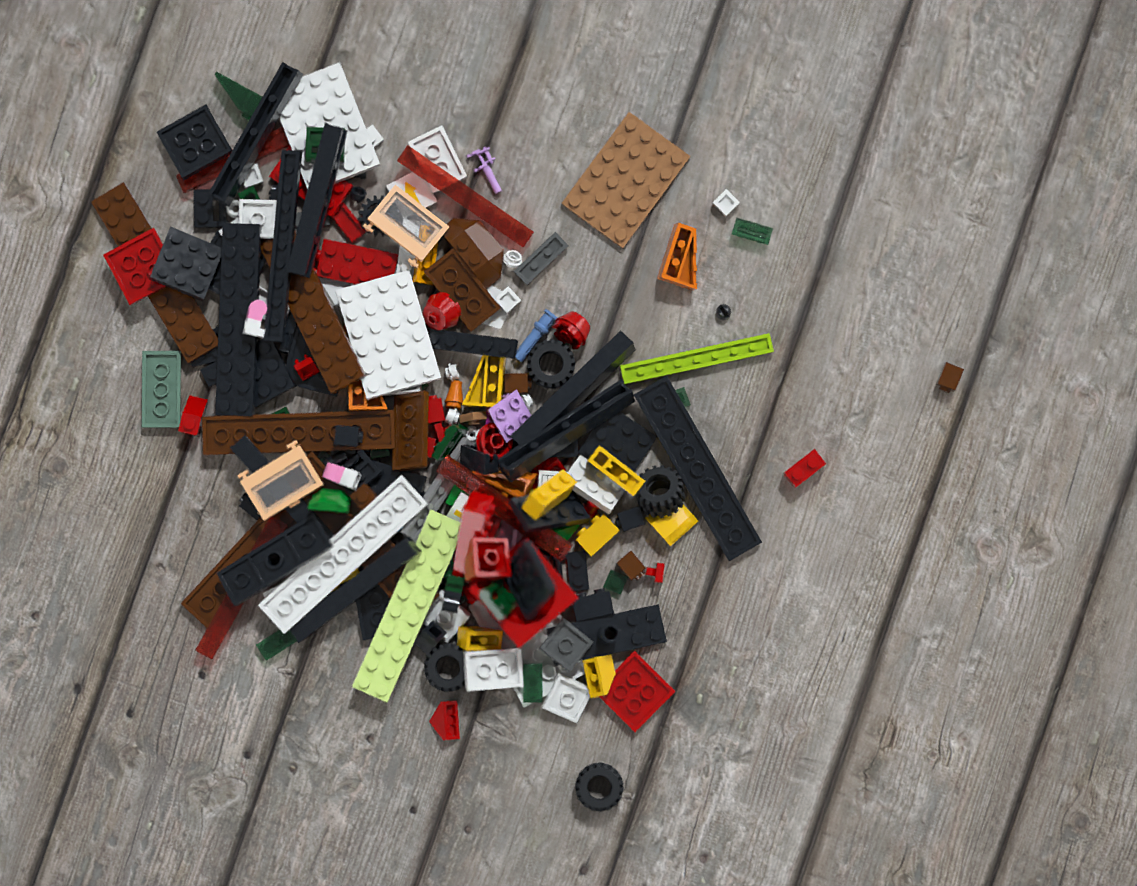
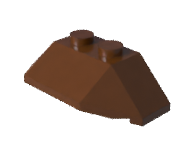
(476, 248)

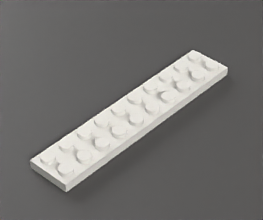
(351, 548)

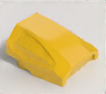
(674, 526)

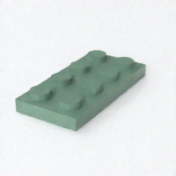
(161, 389)

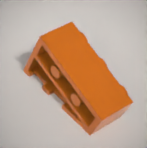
(680, 258)
(359, 402)
(517, 488)

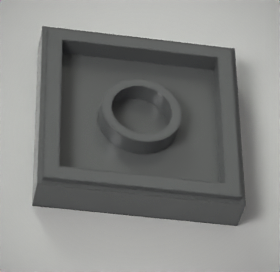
(566, 645)

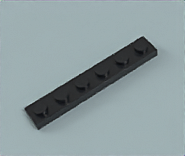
(473, 343)

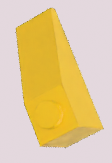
(616, 470)

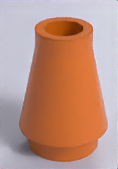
(454, 396)

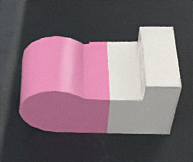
(254, 317)
(342, 476)

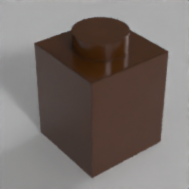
(949, 377)
(517, 382)
(364, 496)
(631, 566)

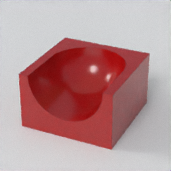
(514, 622)

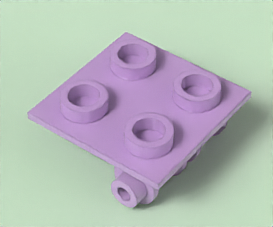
(509, 414)

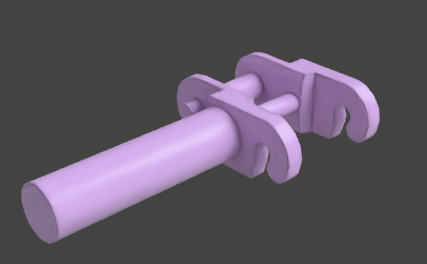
(487, 170)

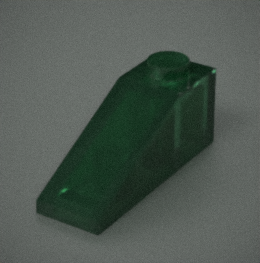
(242, 97)

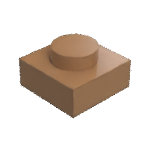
(473, 418)

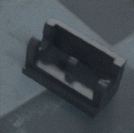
(478, 460)

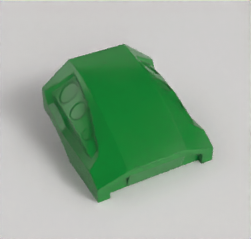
(330, 500)

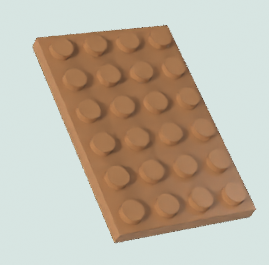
(625, 180)

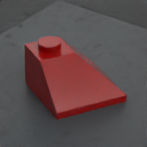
(487, 559)

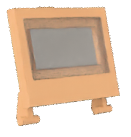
(407, 224)
(281, 482)

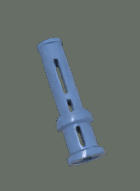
(540, 328)

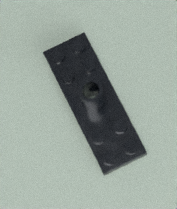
(275, 559)
(629, 629)

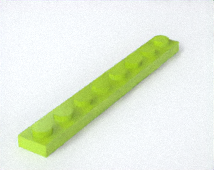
(696, 358)

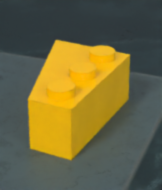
(487, 383)

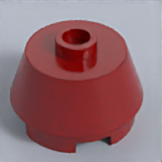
(441, 311)
(572, 329)
(491, 441)

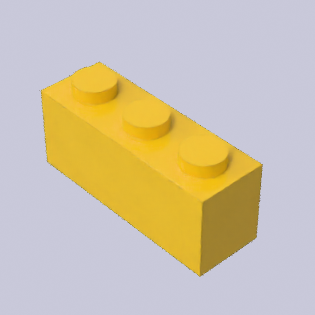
(549, 494)

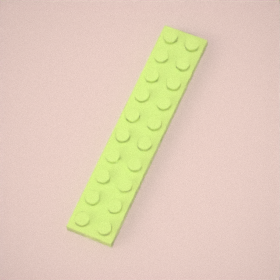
(408, 607)

